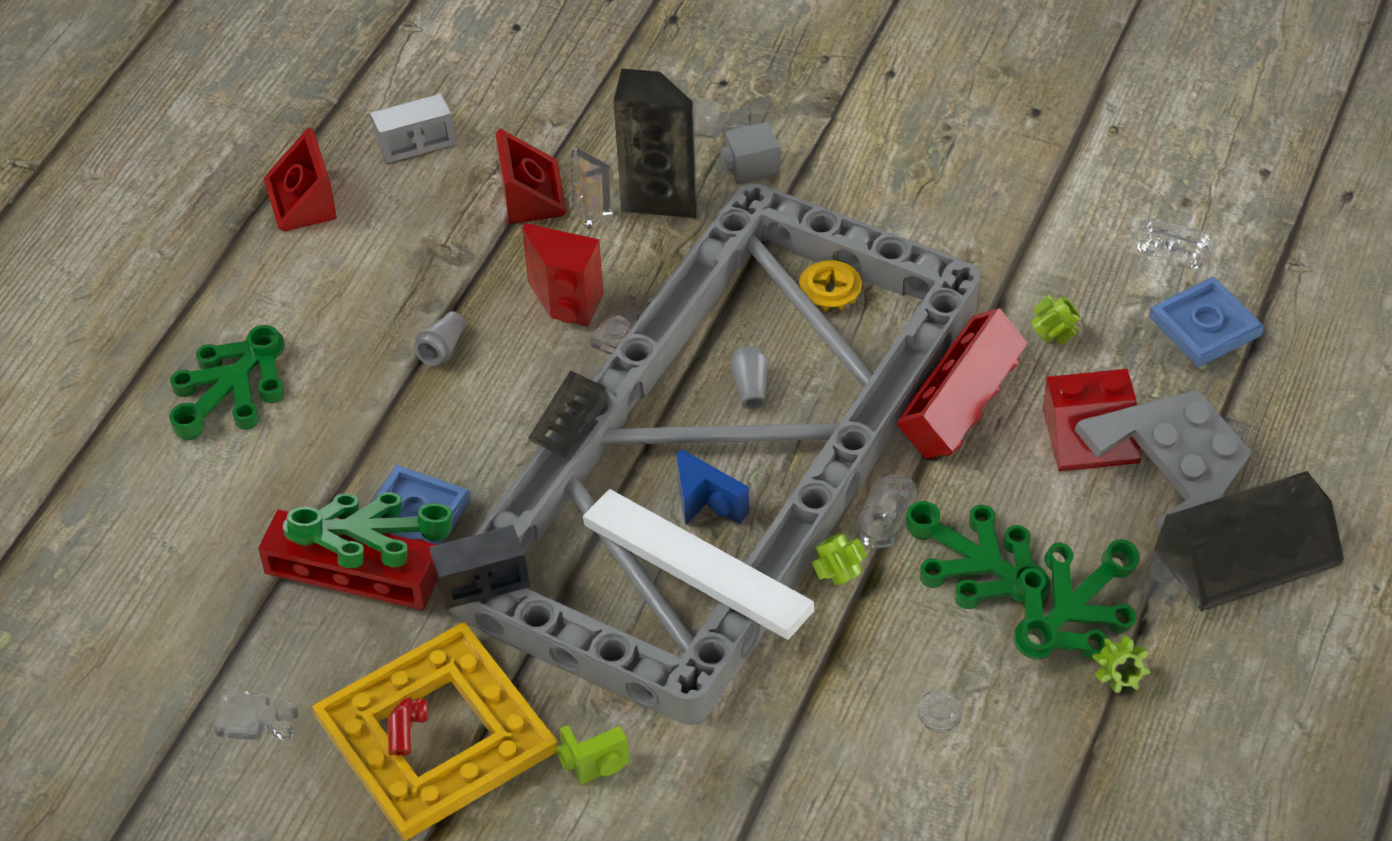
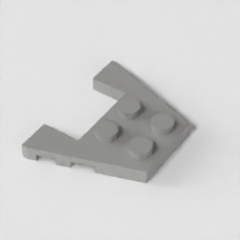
(1181, 438)

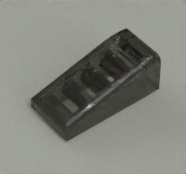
(572, 386)

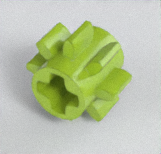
(1055, 319)
(839, 559)
(1124, 674)

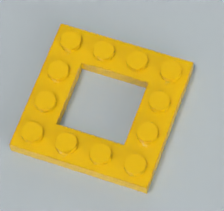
(416, 802)

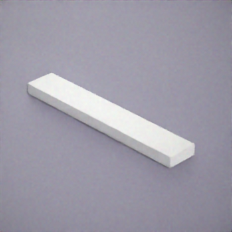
(699, 564)

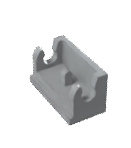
(413, 128)

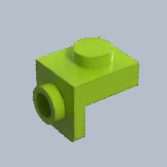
(595, 756)

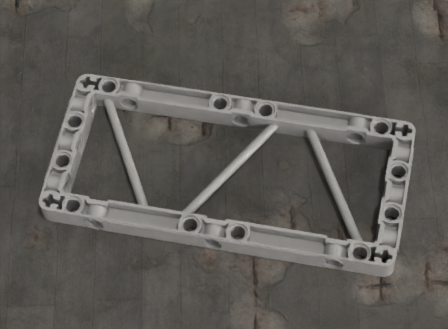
(809, 515)

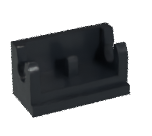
(480, 566)

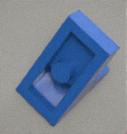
(705, 485)

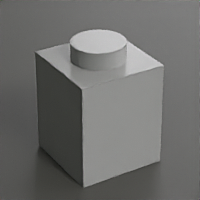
(751, 152)

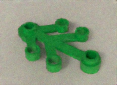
(260, 347)
(312, 526)
(977, 559)
(1071, 604)

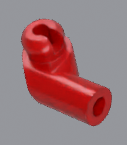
(400, 724)

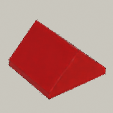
(528, 180)
(300, 186)

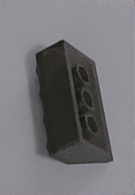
(654, 145)
(1251, 541)

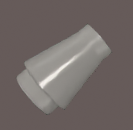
(438, 341)
(750, 374)

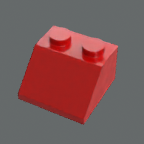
(564, 272)
(1080, 397)

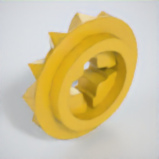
(819, 275)

